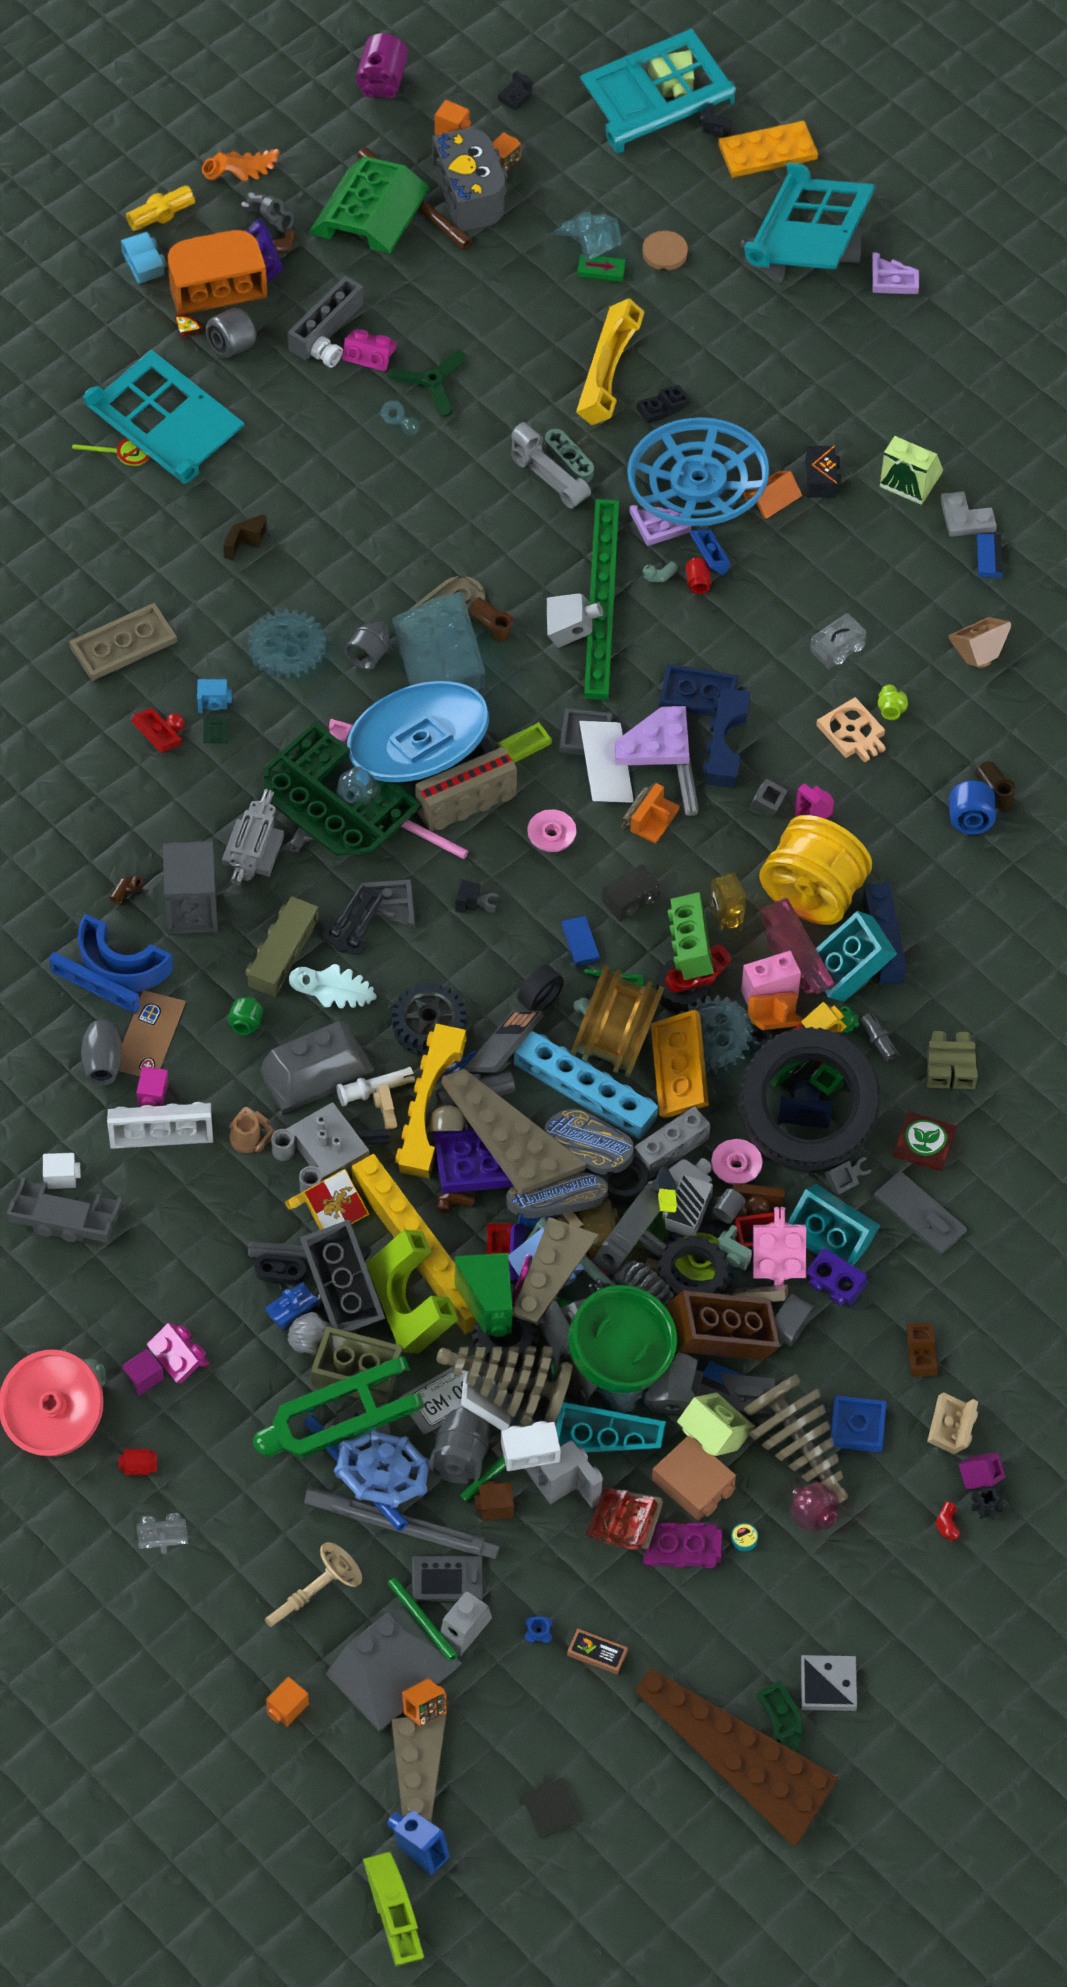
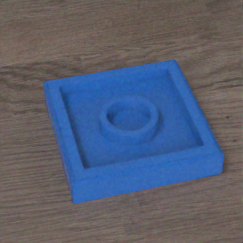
(858, 1423)

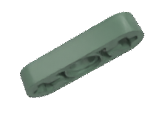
(567, 445)

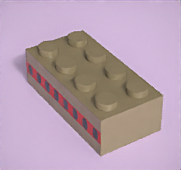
(466, 789)

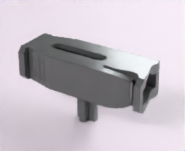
(630, 1230)

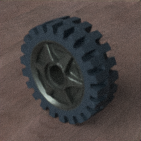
(424, 1003)

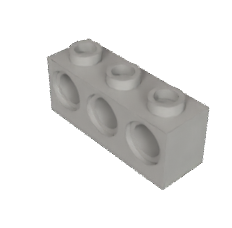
(673, 1141)

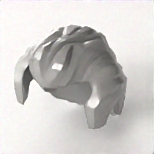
(307, 1333)

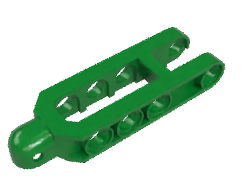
(278, 1437)

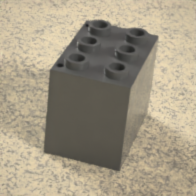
(190, 887)

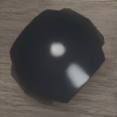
(757, 1033)

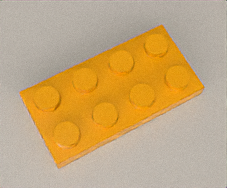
(768, 149)
(679, 1064)

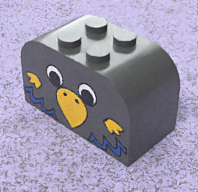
(470, 177)

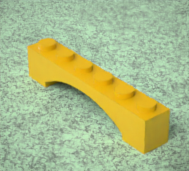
(620, 324)
(445, 1048)

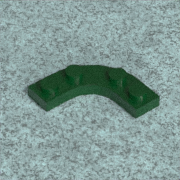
(782, 1714)

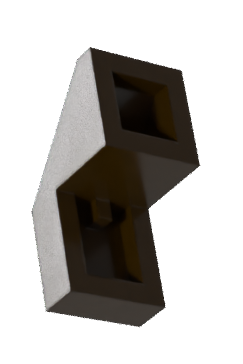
(247, 532)

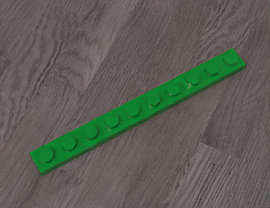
(602, 591)

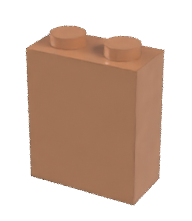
(694, 1478)

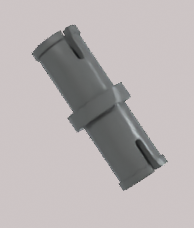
(879, 1037)

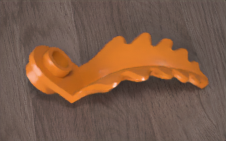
(240, 165)

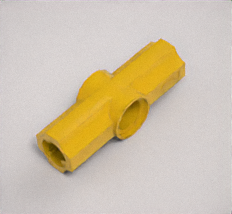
(160, 208)

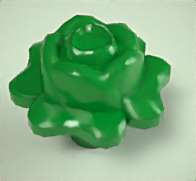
(850, 1019)

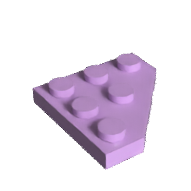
(656, 740)

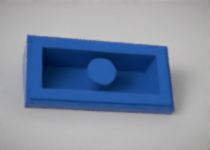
(711, 550)

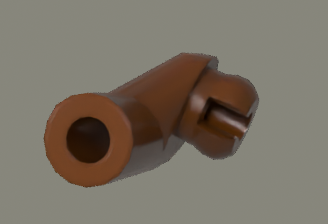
(285, 244)
(448, 1199)

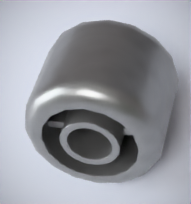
(231, 332)

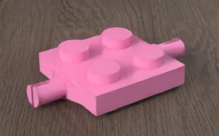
(779, 1250)

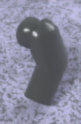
(298, 839)

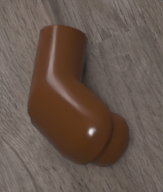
(126, 886)

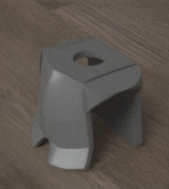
(675, 1387)

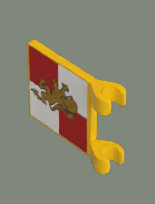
(331, 1201)

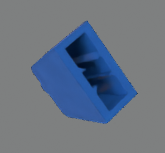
(420, 1840)

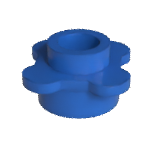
(538, 1622)

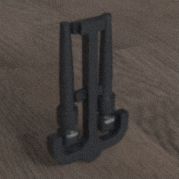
(341, 944)

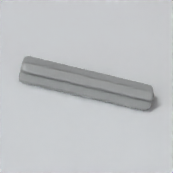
(688, 789)

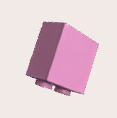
(771, 975)

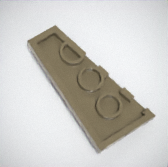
(554, 1261)
(418, 1763)

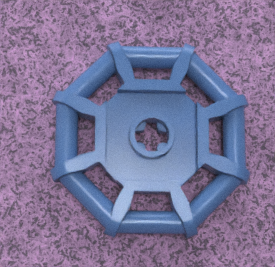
(386, 1457)

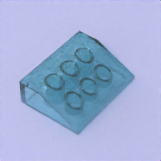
(440, 643)

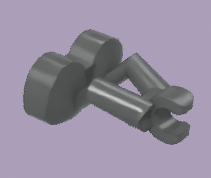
(271, 209)

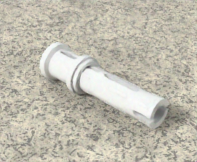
(363, 1088)

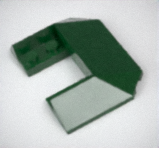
(301, 797)

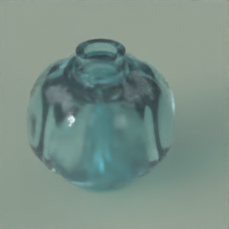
(357, 786)

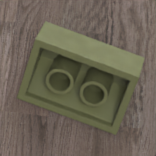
(348, 1354)

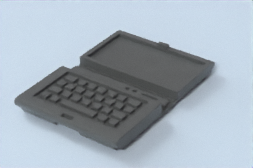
(554, 1332)

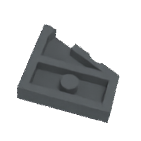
(397, 900)

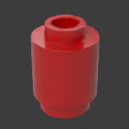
(698, 575)
(138, 1462)

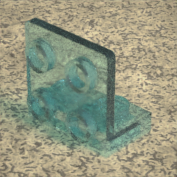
(595, 233)

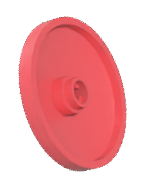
(51, 1403)

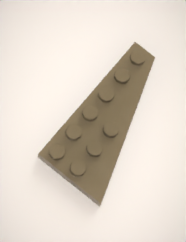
(517, 1144)

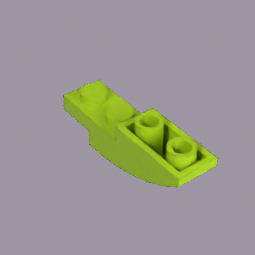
(394, 1908)

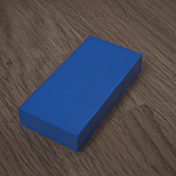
(580, 941)

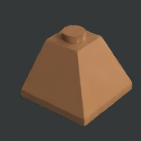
(981, 641)

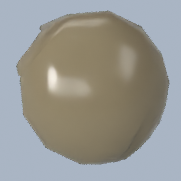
(447, 1119)

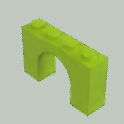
(389, 1274)

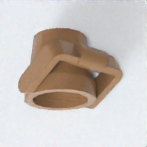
(246, 1132)

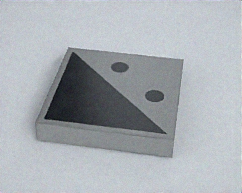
(828, 1683)

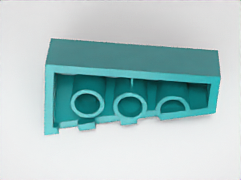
(607, 1430)

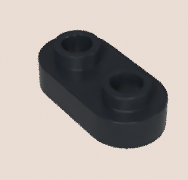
(281, 1267)

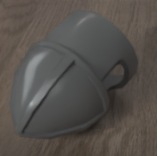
(373, 639)

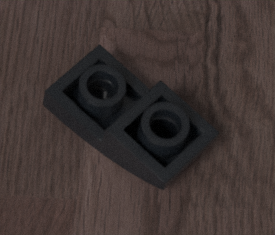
(665, 404)

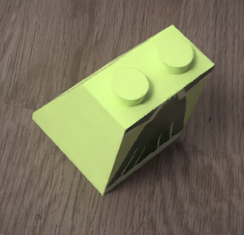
(909, 470)

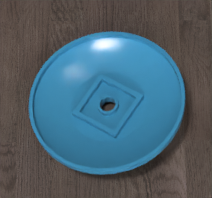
(441, 713)

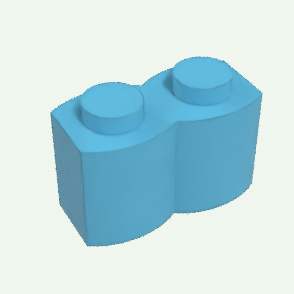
(143, 257)

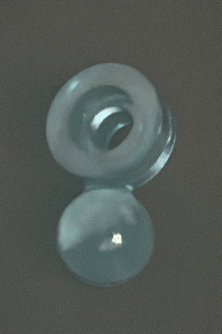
(409, 425)

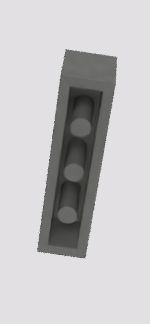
(326, 316)

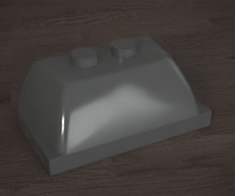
(314, 1066)
(342, 1277)

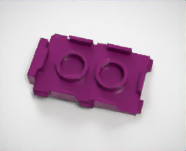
(684, 1545)

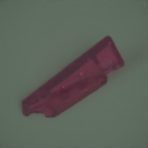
(786, 934)

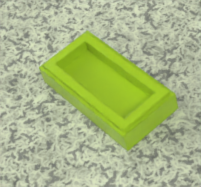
(526, 742)

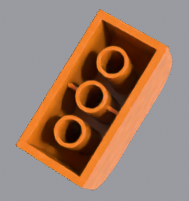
(216, 271)

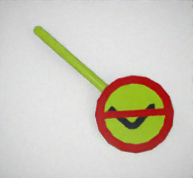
(126, 452)

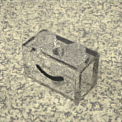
(838, 641)

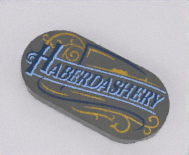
(592, 1140)
(564, 1196)

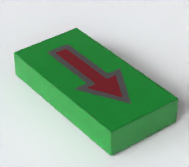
(601, 268)

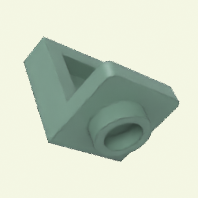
(736, 1254)

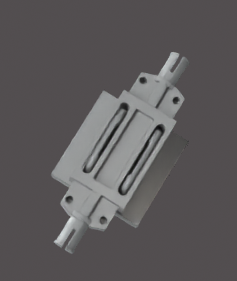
(254, 841)

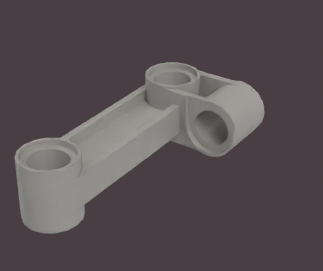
(528, 451)

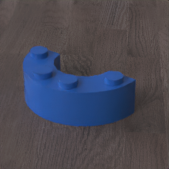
(131, 971)

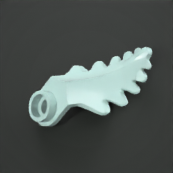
(332, 986)

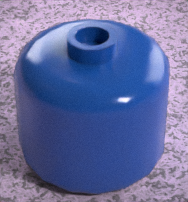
(972, 807)

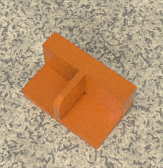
(653, 815)
(774, 1010)

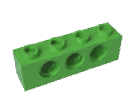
(691, 936)

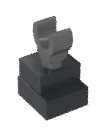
(469, 898)

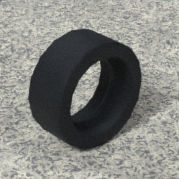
(540, 988)
(624, 1197)

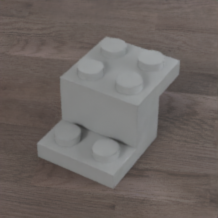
(569, 1474)

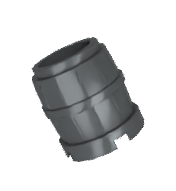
(460, 1446)

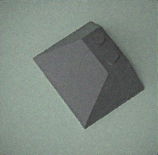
(386, 1662)

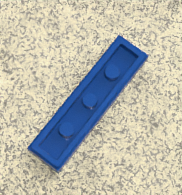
(94, 983)

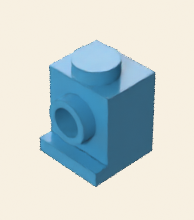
(213, 694)

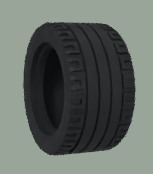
(817, 1046)

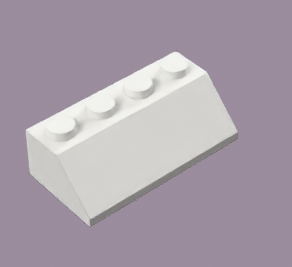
(160, 1125)

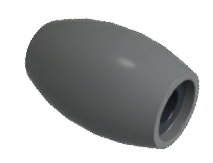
(101, 1052)

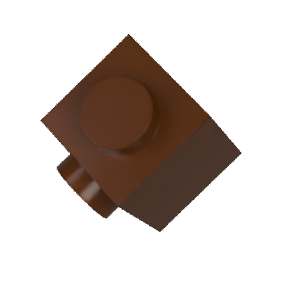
(495, 1501)

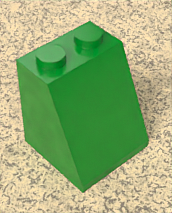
(486, 1290)

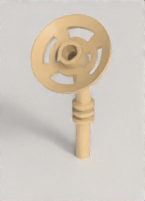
(339, 1566)

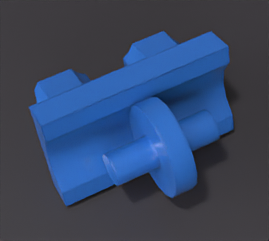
(291, 1305)

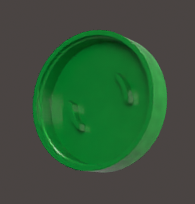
(622, 1339)

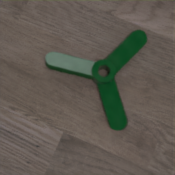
(433, 380)

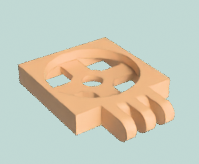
(862, 746)

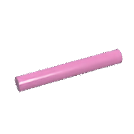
(435, 839)

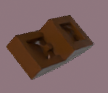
(921, 1349)

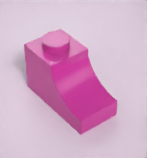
(813, 802)

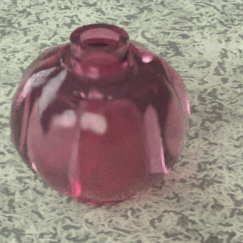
(814, 1507)

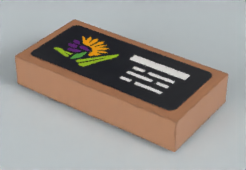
(597, 1651)

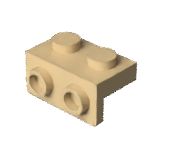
(952, 1423)

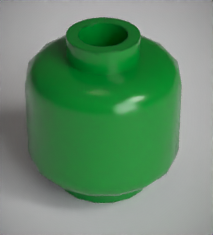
(245, 1015)

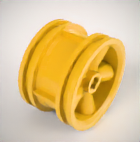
(816, 869)

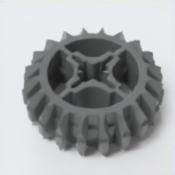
(642, 1277)

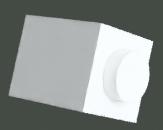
(60, 1170)

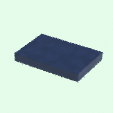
(694, 688)

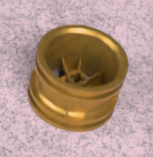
(617, 1020)

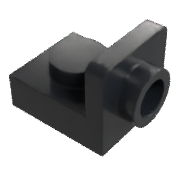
(517, 91)

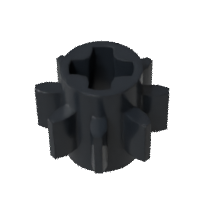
(990, 1496)

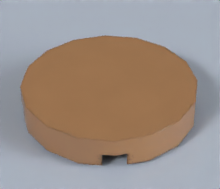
(665, 250)

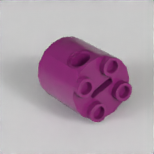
(382, 66)

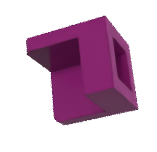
(143, 1371)
(982, 1470)

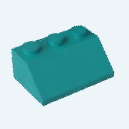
(833, 1225)

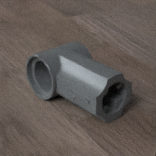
(725, 1206)

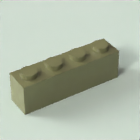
(282, 946)

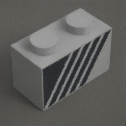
(692, 1202)

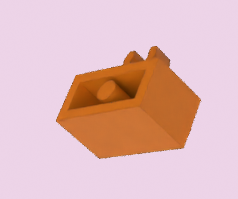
(451, 118)

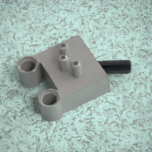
(326, 1144)

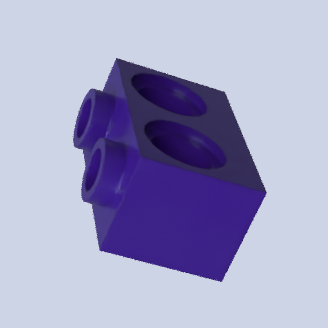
(841, 1273)

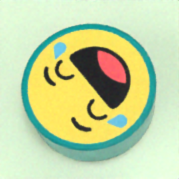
(744, 1537)

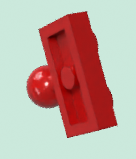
(157, 731)

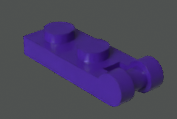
(267, 248)

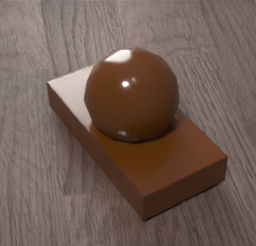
(760, 1198)

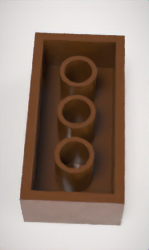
(724, 1325)

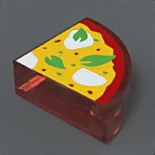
(188, 325)

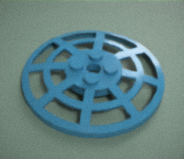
(694, 466)

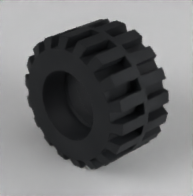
(523, 1330)

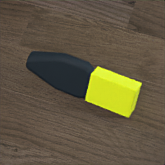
(667, 1190)

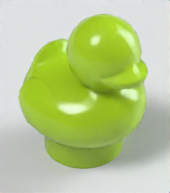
(892, 702)

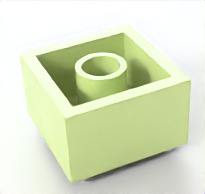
(715, 1424)

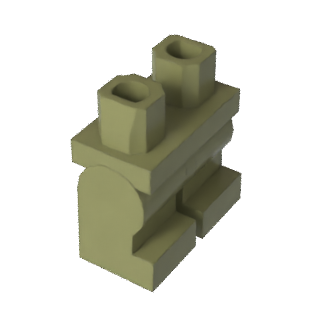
(952, 1057)

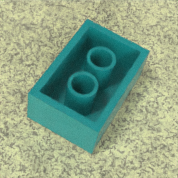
(854, 954)

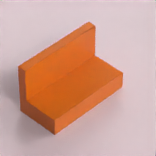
(779, 493)

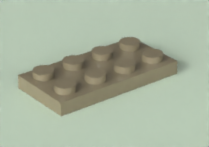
(123, 641)

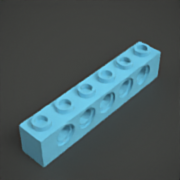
(591, 1096)

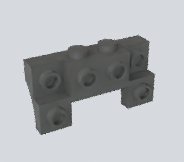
(63, 1216)

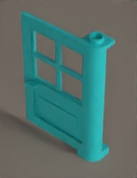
(635, 103)
(804, 242)
(184, 435)

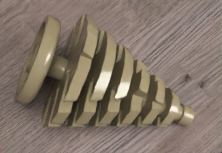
(520, 1380)
(795, 1428)

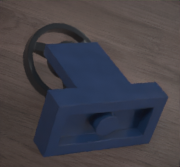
(805, 1104)

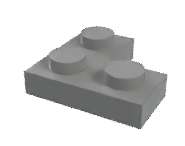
(961, 520)

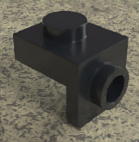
(715, 125)

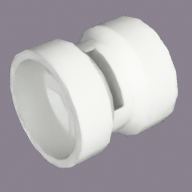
(326, 351)

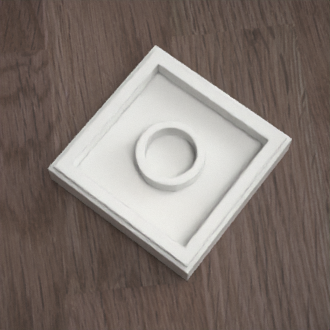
(484, 1406)

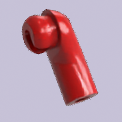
(945, 1523)

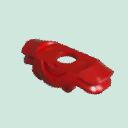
(720, 960)

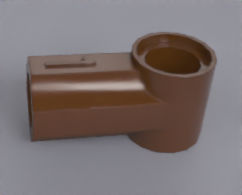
(490, 617)

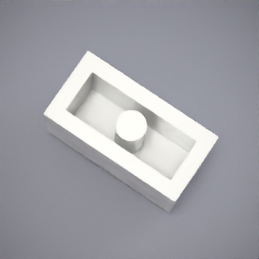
(530, 1445)

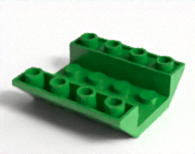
(373, 201)

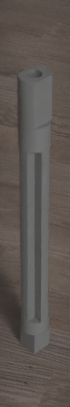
(416, 1527)

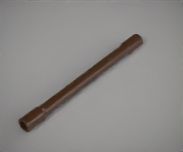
(453, 232)

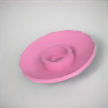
(554, 823)
(736, 1152)

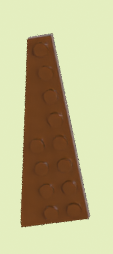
(763, 1771)

